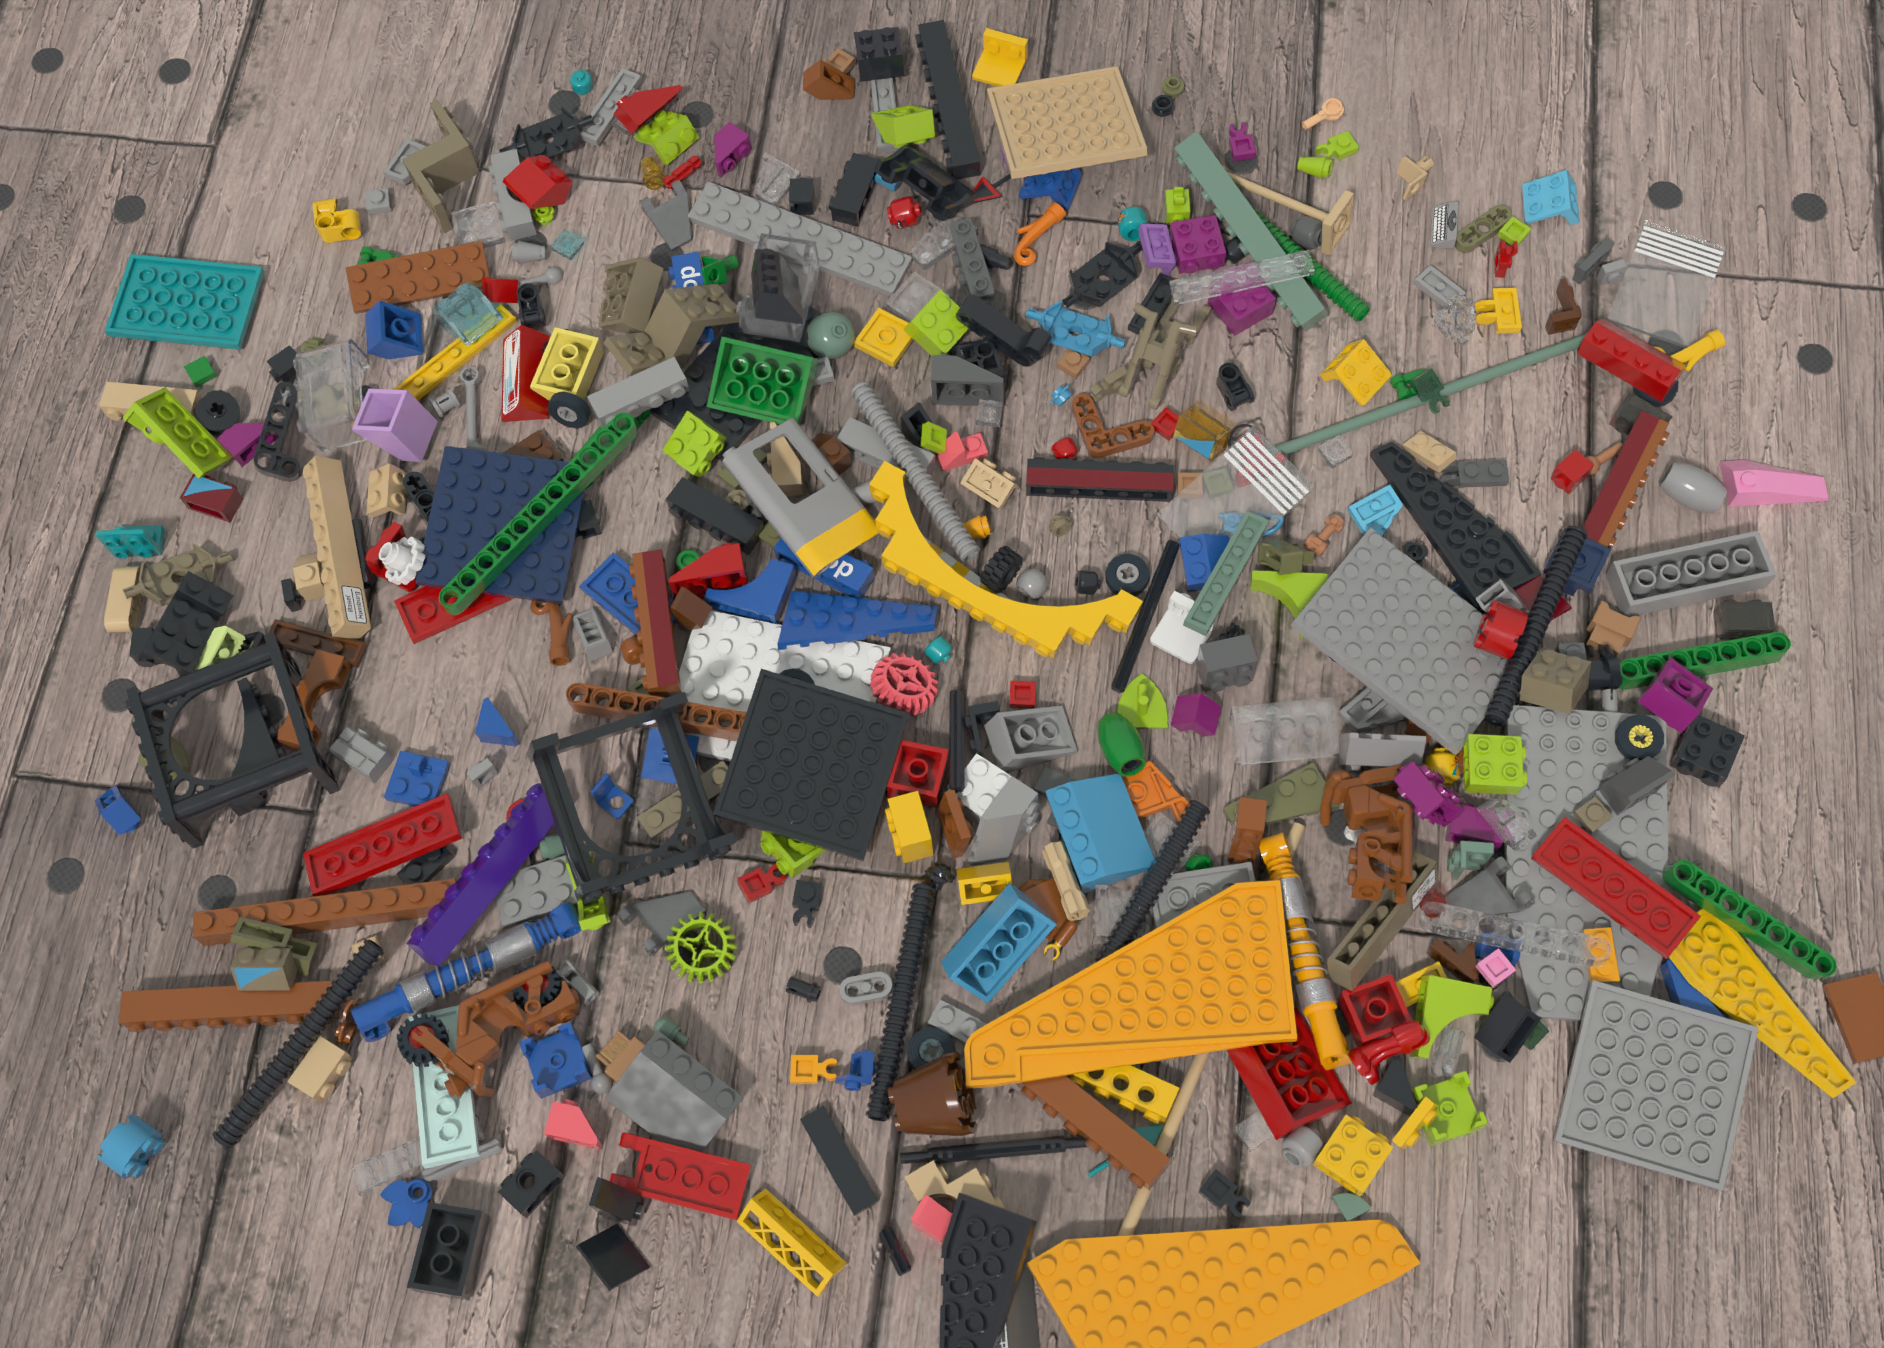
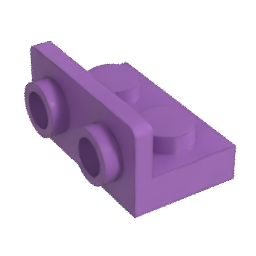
(1157, 247)

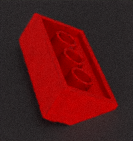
(1631, 359)

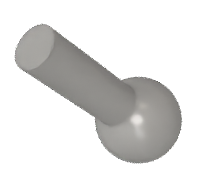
(551, 276)
(600, 1082)

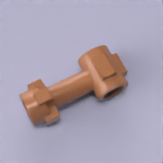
(1317, 543)

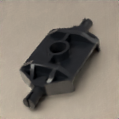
(563, 128)
(1114, 262)

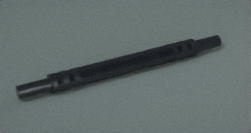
(992, 1150)

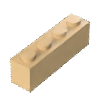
(119, 397)

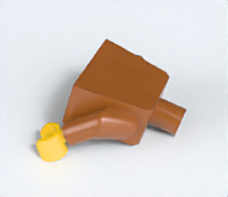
(1048, 898)

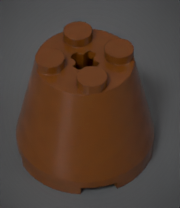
(934, 1099)

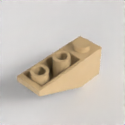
(785, 466)

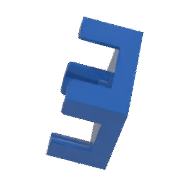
(556, 1061)

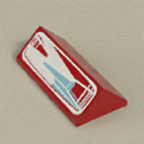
(520, 362)

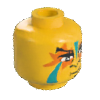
(1446, 764)

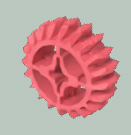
(904, 684)

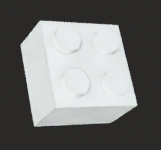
(982, 785)

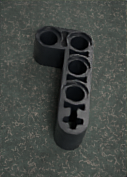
(1008, 337)
(280, 430)
(420, 498)

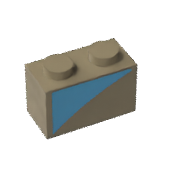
(263, 969)

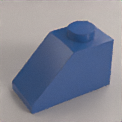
(118, 811)

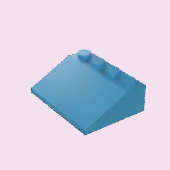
(1100, 830)

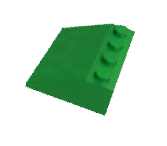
(761, 381)

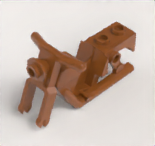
(1386, 826)

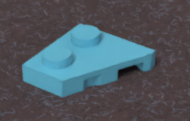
(1376, 510)

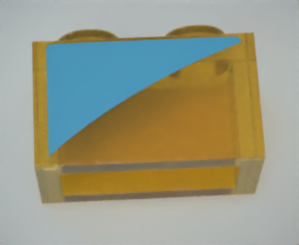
(1202, 432)

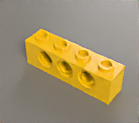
(1137, 1080)

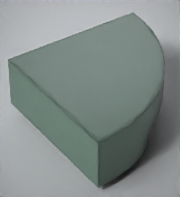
(1350, 1205)

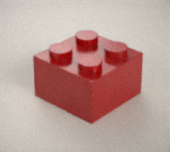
(919, 769)
(1373, 1009)

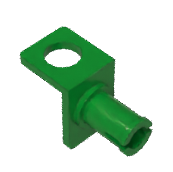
(716, 269)

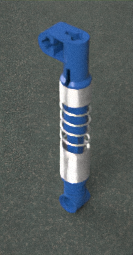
(501, 952)

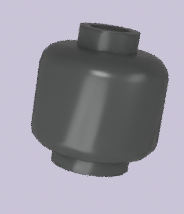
(1307, 232)

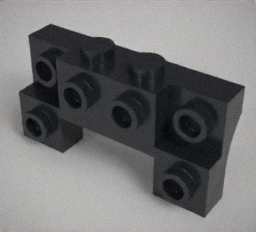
(942, 190)

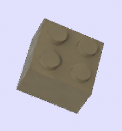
(1555, 680)

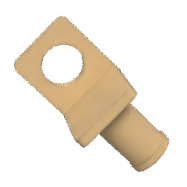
(1414, 174)

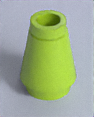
(1316, 166)

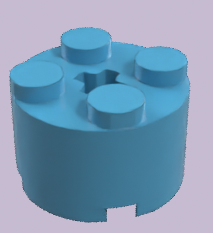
(130, 1147)

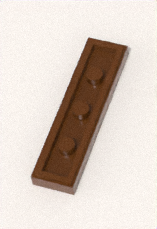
(309, 640)

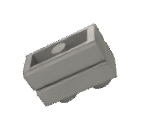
(361, 754)

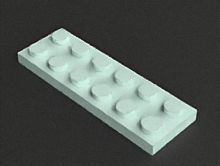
(444, 1122)

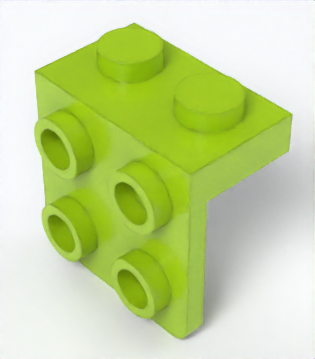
(668, 135)

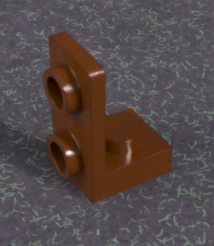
(1568, 318)

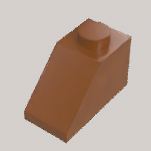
(827, 82)

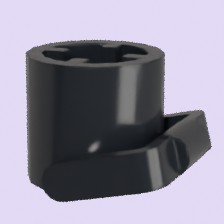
(1604, 670)

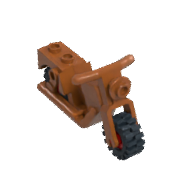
(483, 1020)

